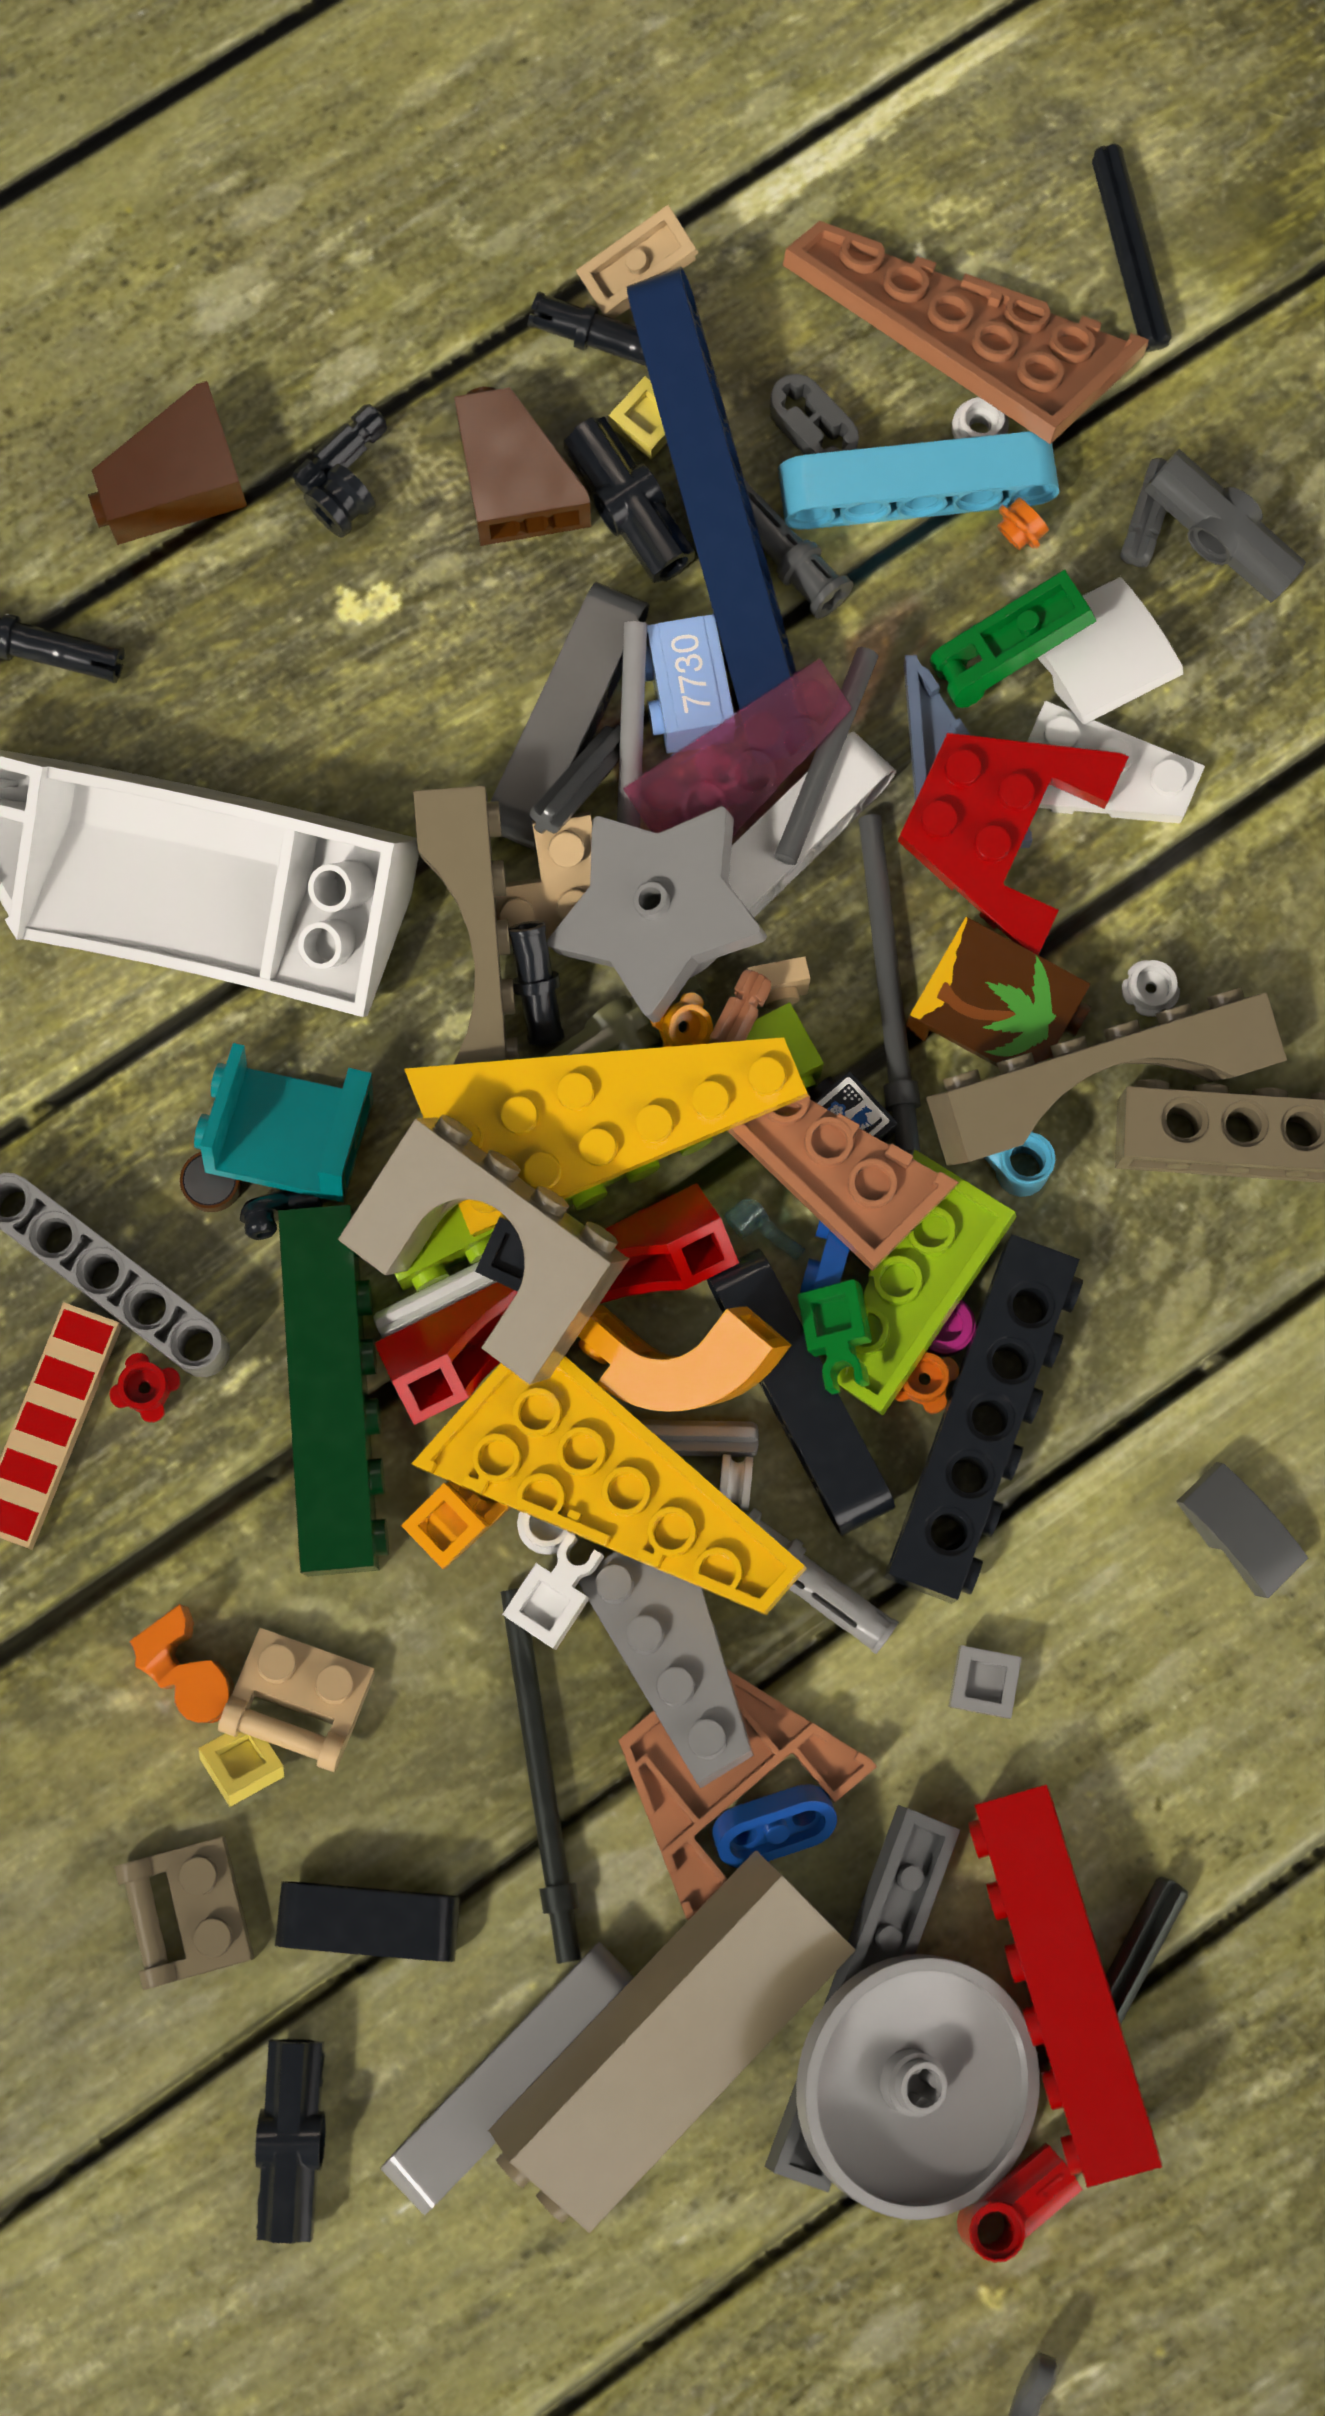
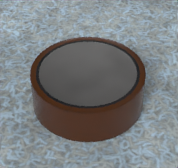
(207, 1190)

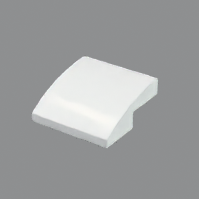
(1113, 657)

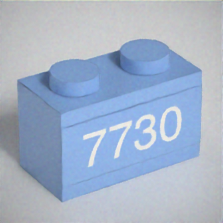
(687, 679)

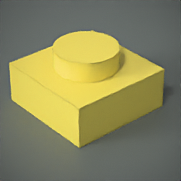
(639, 419)
(240, 1765)

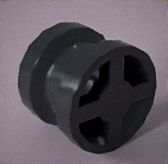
(339, 500)

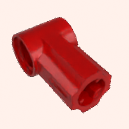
(1025, 2200)

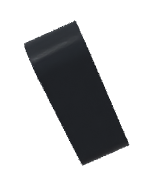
(367, 1921)

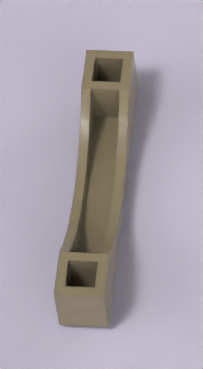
(455, 842)
(1001, 1111)

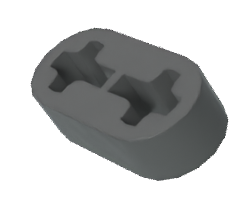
(822, 414)

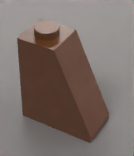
(168, 472)
(515, 472)

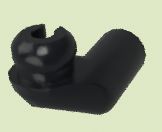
(262, 1212)

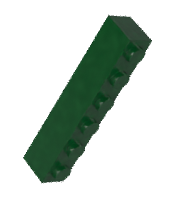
(330, 1395)

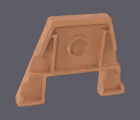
(682, 1809)

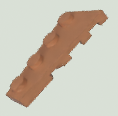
(845, 1176)

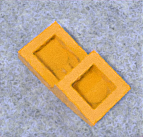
(452, 1521)

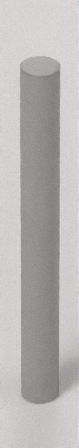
(631, 716)

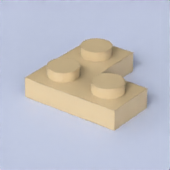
(564, 875)

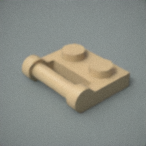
(302, 1681)

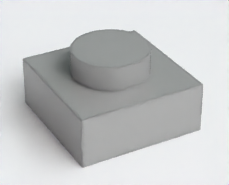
(984, 1682)

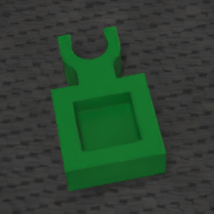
(833, 1325)

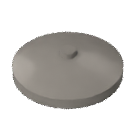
(917, 2086)

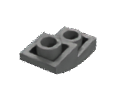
(1242, 1527)

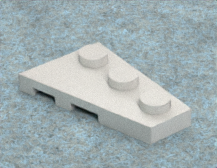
(1151, 786)

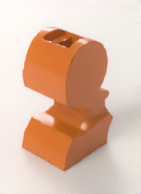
(199, 1686)

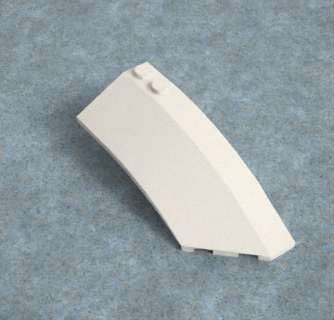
(201, 880)

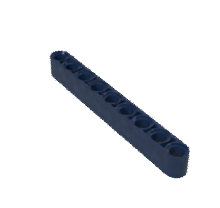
(711, 484)

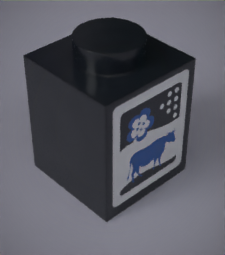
(856, 1103)

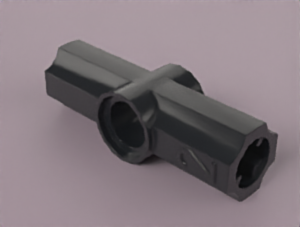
(629, 499)
(290, 2140)

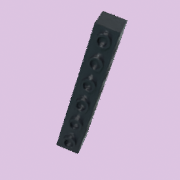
(1021, 1270)

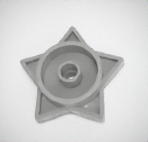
(658, 906)

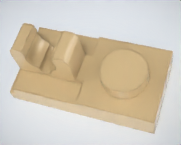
(640, 254)

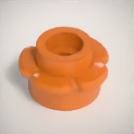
(1022, 524)

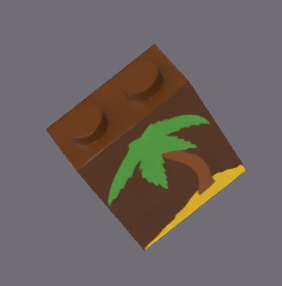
(998, 998)

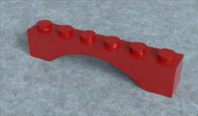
(442, 1355)

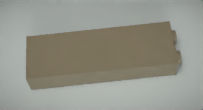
(668, 2044)

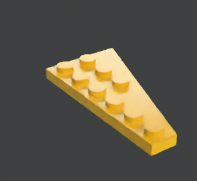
(604, 1112)
(600, 1473)

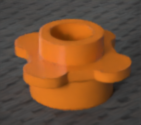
(933, 1394)

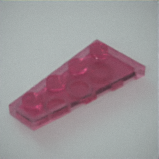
(744, 755)

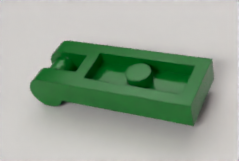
(1011, 638)

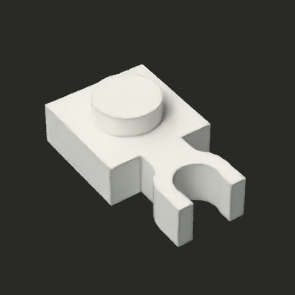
(548, 1600)

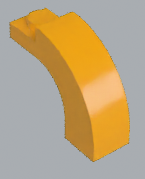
(724, 1365)

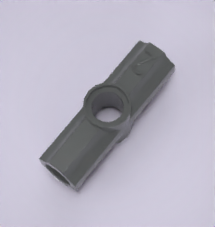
(1225, 526)

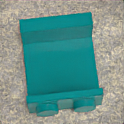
(284, 1128)

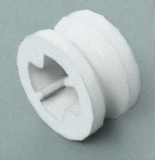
(736, 1480)

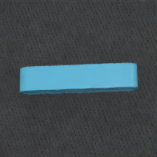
(916, 480)

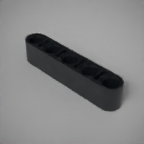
(809, 1414)

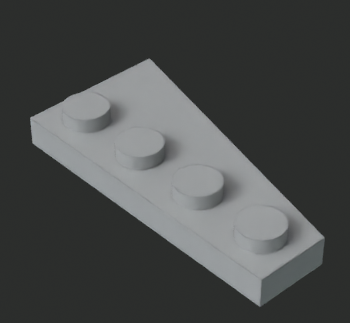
(675, 1658)

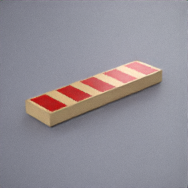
(52, 1419)

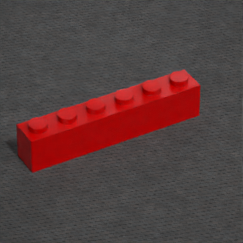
(1067, 1987)

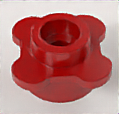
(127, 1390)

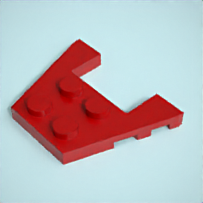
(979, 811)

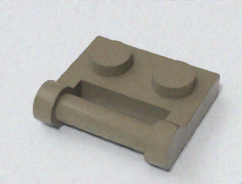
(205, 1908)

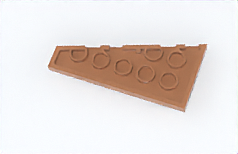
(972, 330)

